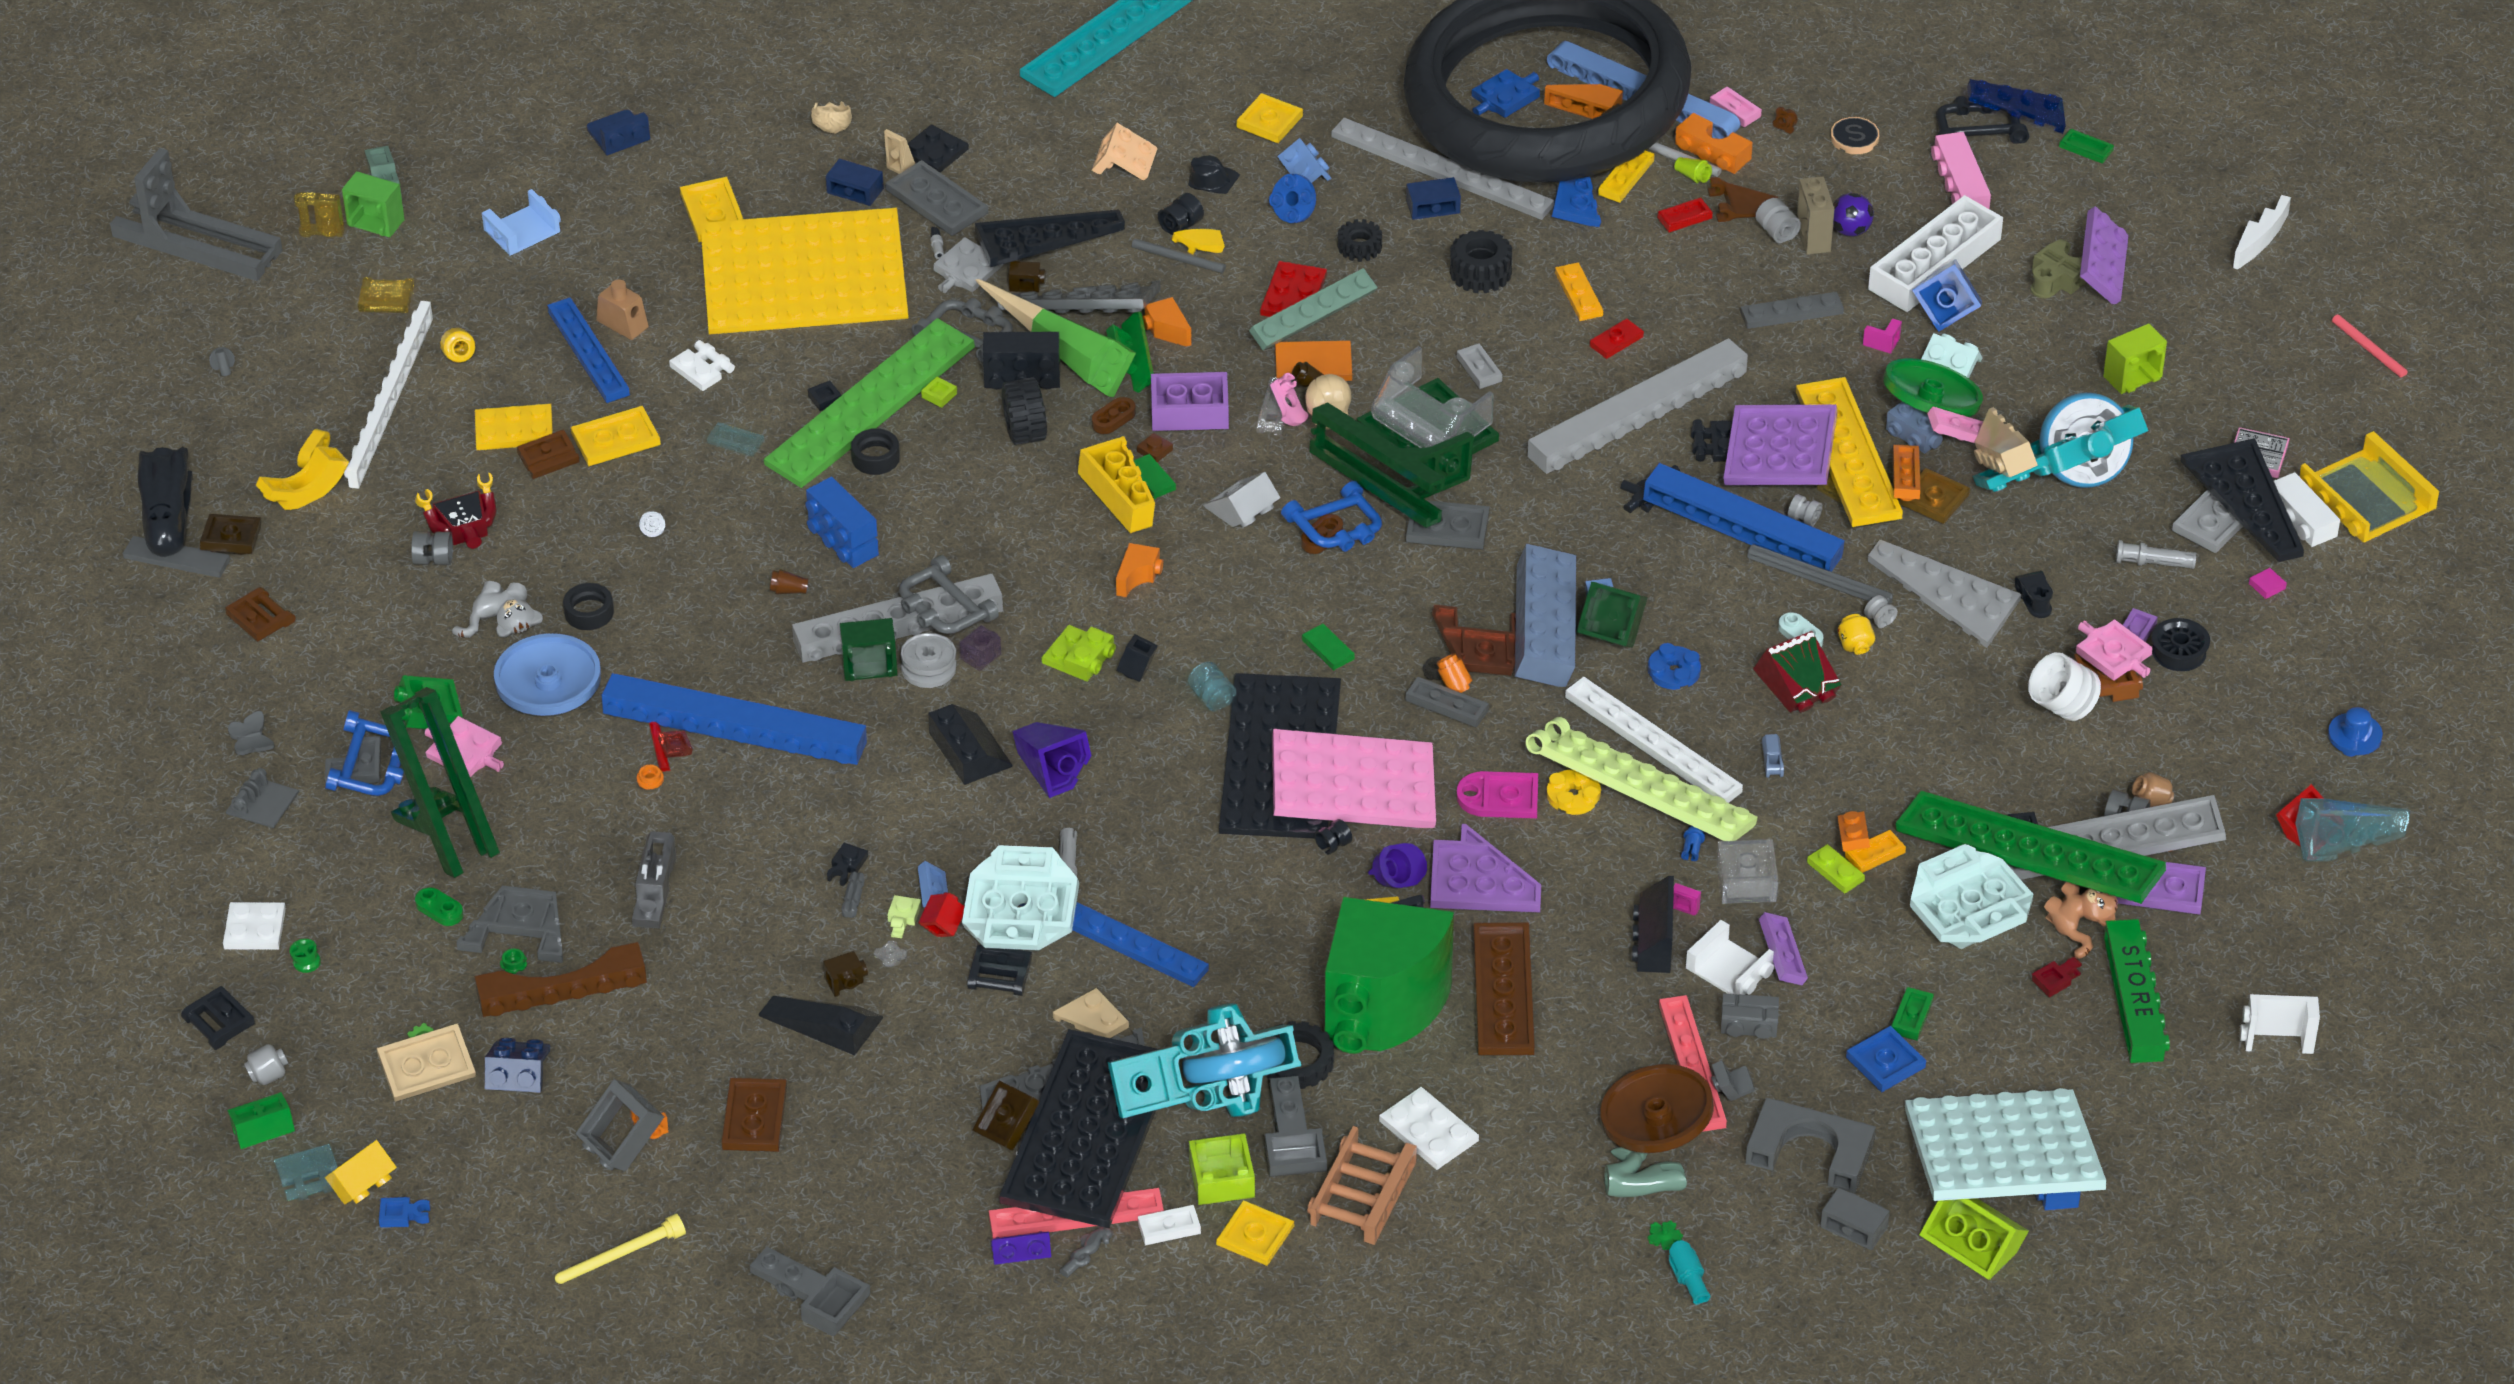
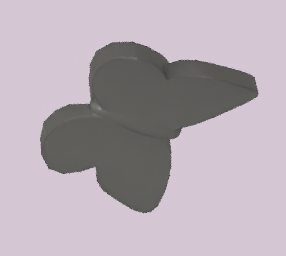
(249, 734)

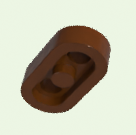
(1110, 417)
(1322, 525)

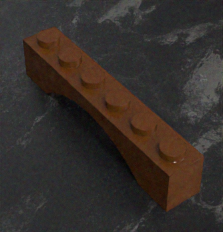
(508, 992)

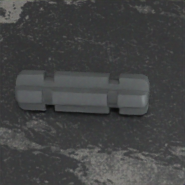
(852, 894)

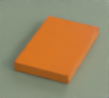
(1325, 356)

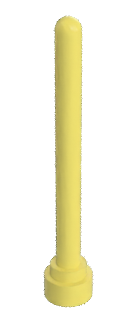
(670, 1228)

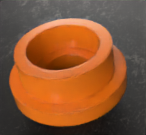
(650, 777)

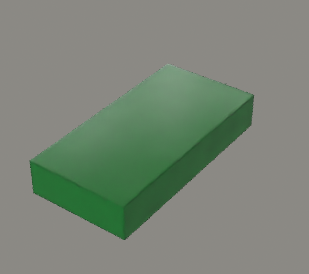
(2086, 146)
(1154, 476)
(1328, 646)

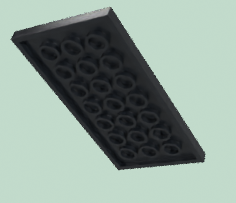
(1257, 709)
(1076, 1144)

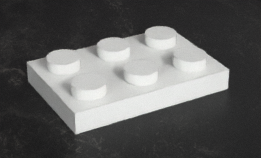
(1430, 1127)

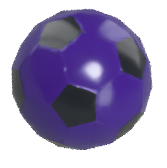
(1852, 214)

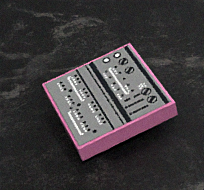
(2271, 446)

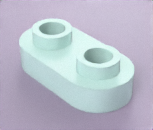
(1794, 625)

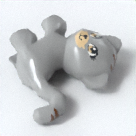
(509, 606)

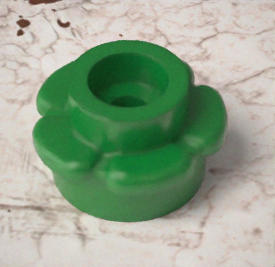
(511, 956)

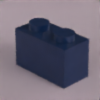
(854, 182)
(1433, 198)

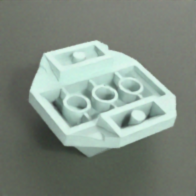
(1017, 877)
(1969, 896)

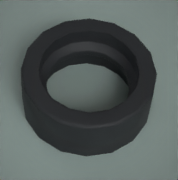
(875, 464)
(593, 619)

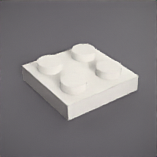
(254, 925)

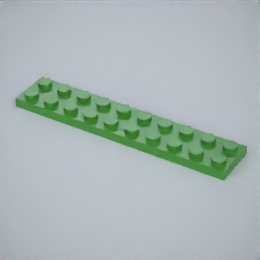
(869, 402)

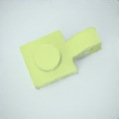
(903, 912)

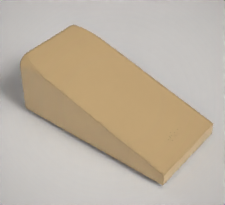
(897, 152)

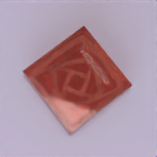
(675, 743)

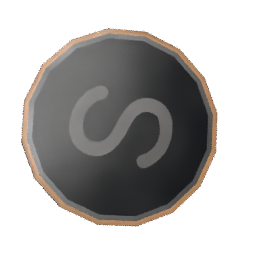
(1855, 135)

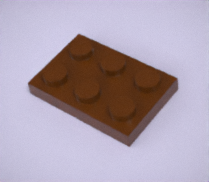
(754, 1114)

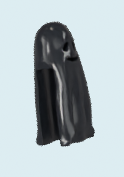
(165, 498)

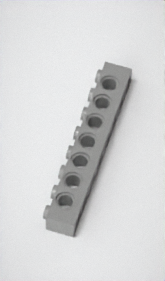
(822, 637)

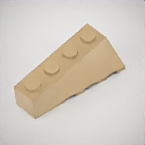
(2003, 447)

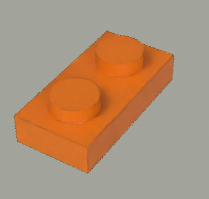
(1853, 831)

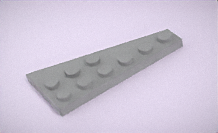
(1958, 596)

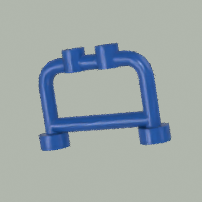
(1352, 496)
(343, 778)

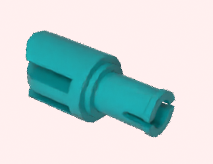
(1688, 1270)

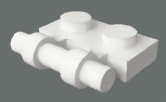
(697, 370)

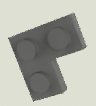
(367, 764)

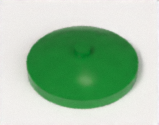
(1931, 385)

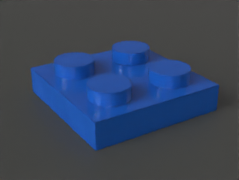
(1886, 1059)

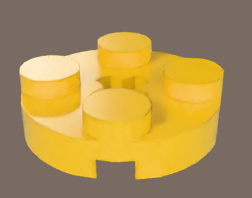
(1561, 798)

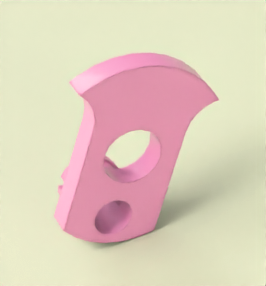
(1290, 415)

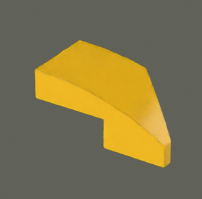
(1200, 239)

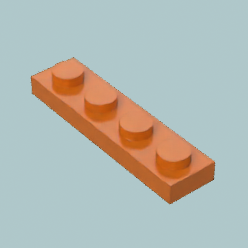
(1906, 472)

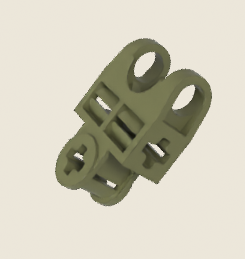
(2056, 270)

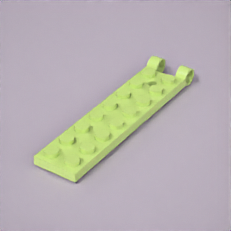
(1641, 781)

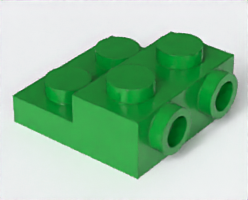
(446, 692)

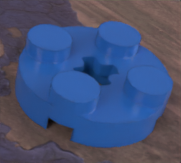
(1668, 655)

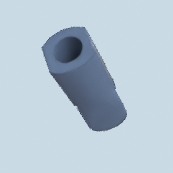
(1772, 755)

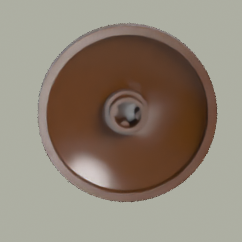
(1657, 1108)

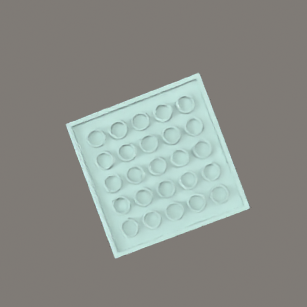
(2004, 1144)

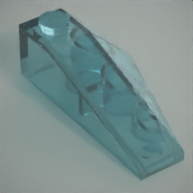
(2338, 826)

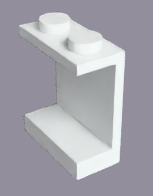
(1726, 963)
(2281, 1017)

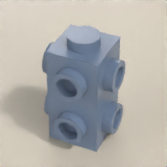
(1912, 427)

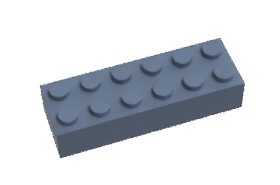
(1545, 616)

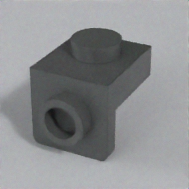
(1733, 1083)

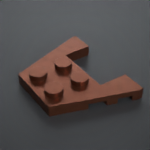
(1478, 648)

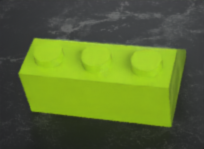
(1974, 1234)

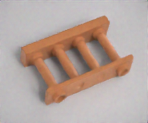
(1382, 1203)

